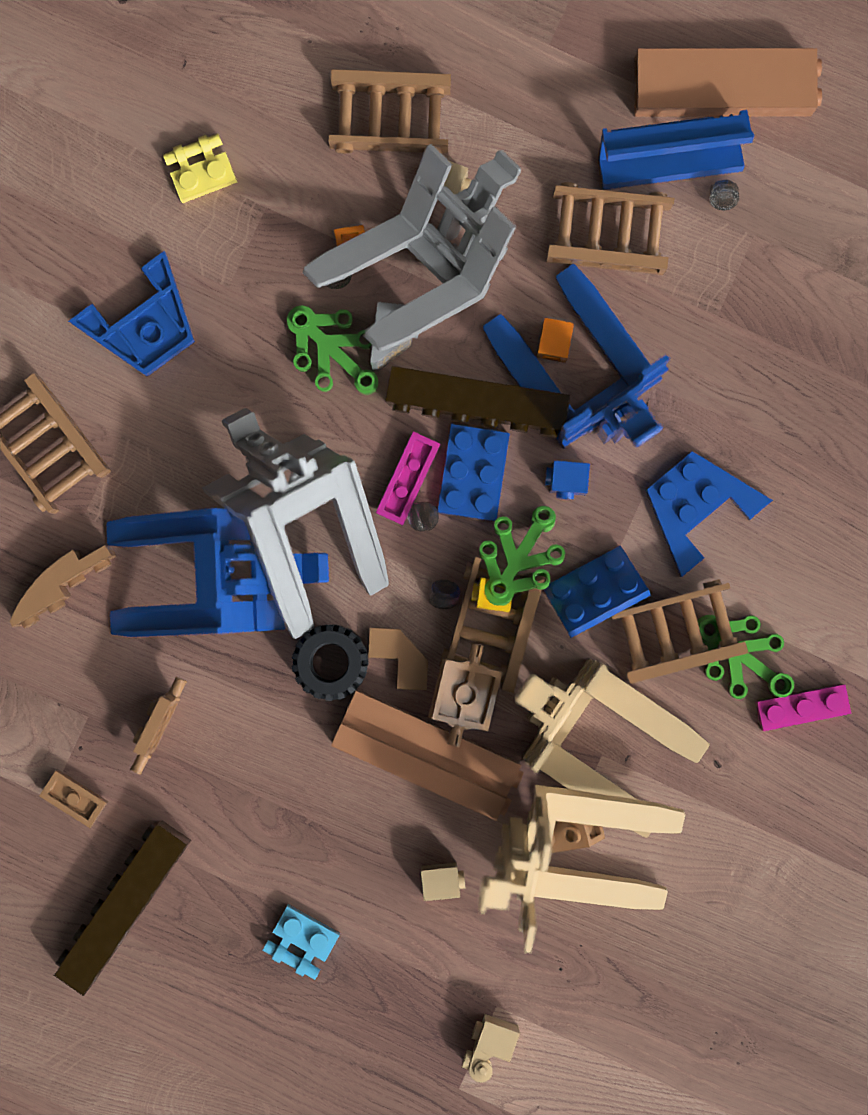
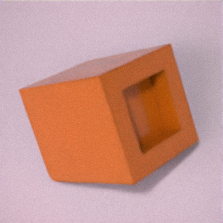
(555, 340)

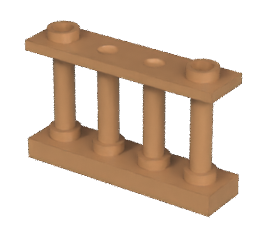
(376, 85)
(592, 253)
(72, 441)
(513, 645)
(699, 653)

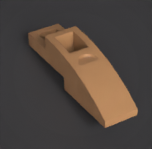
(50, 589)

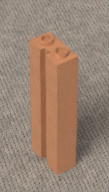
(726, 81)
(421, 755)

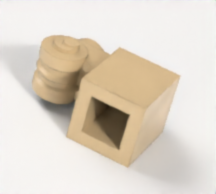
(492, 1039)

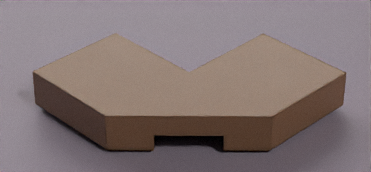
(411, 662)

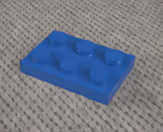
(473, 472)
(596, 591)

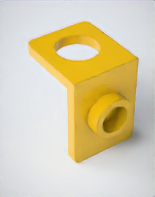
(479, 596)

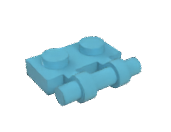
(306, 934)

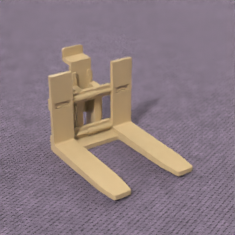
(566, 708)
(526, 851)

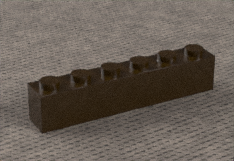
(477, 400)
(122, 907)

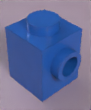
(568, 479)

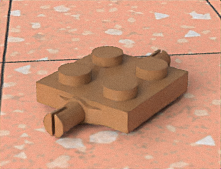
(465, 695)
(160, 713)

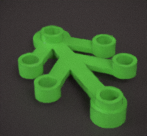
(329, 346)
(519, 559)
(735, 667)

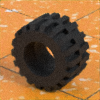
(304, 669)

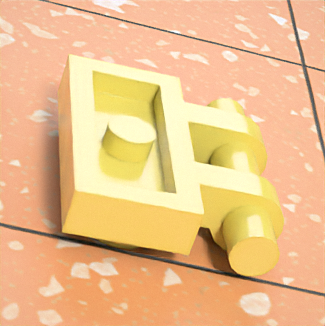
(201, 177)

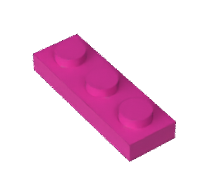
(408, 478)
(803, 707)

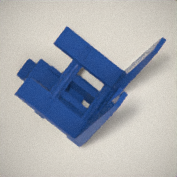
(627, 359)
(214, 608)

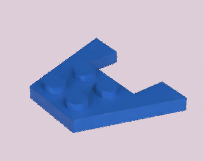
(151, 331)
(690, 495)

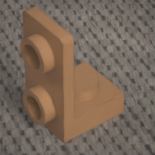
(575, 836)

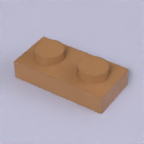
(73, 798)

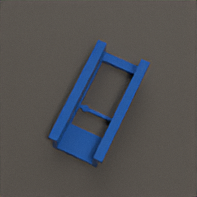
(673, 150)

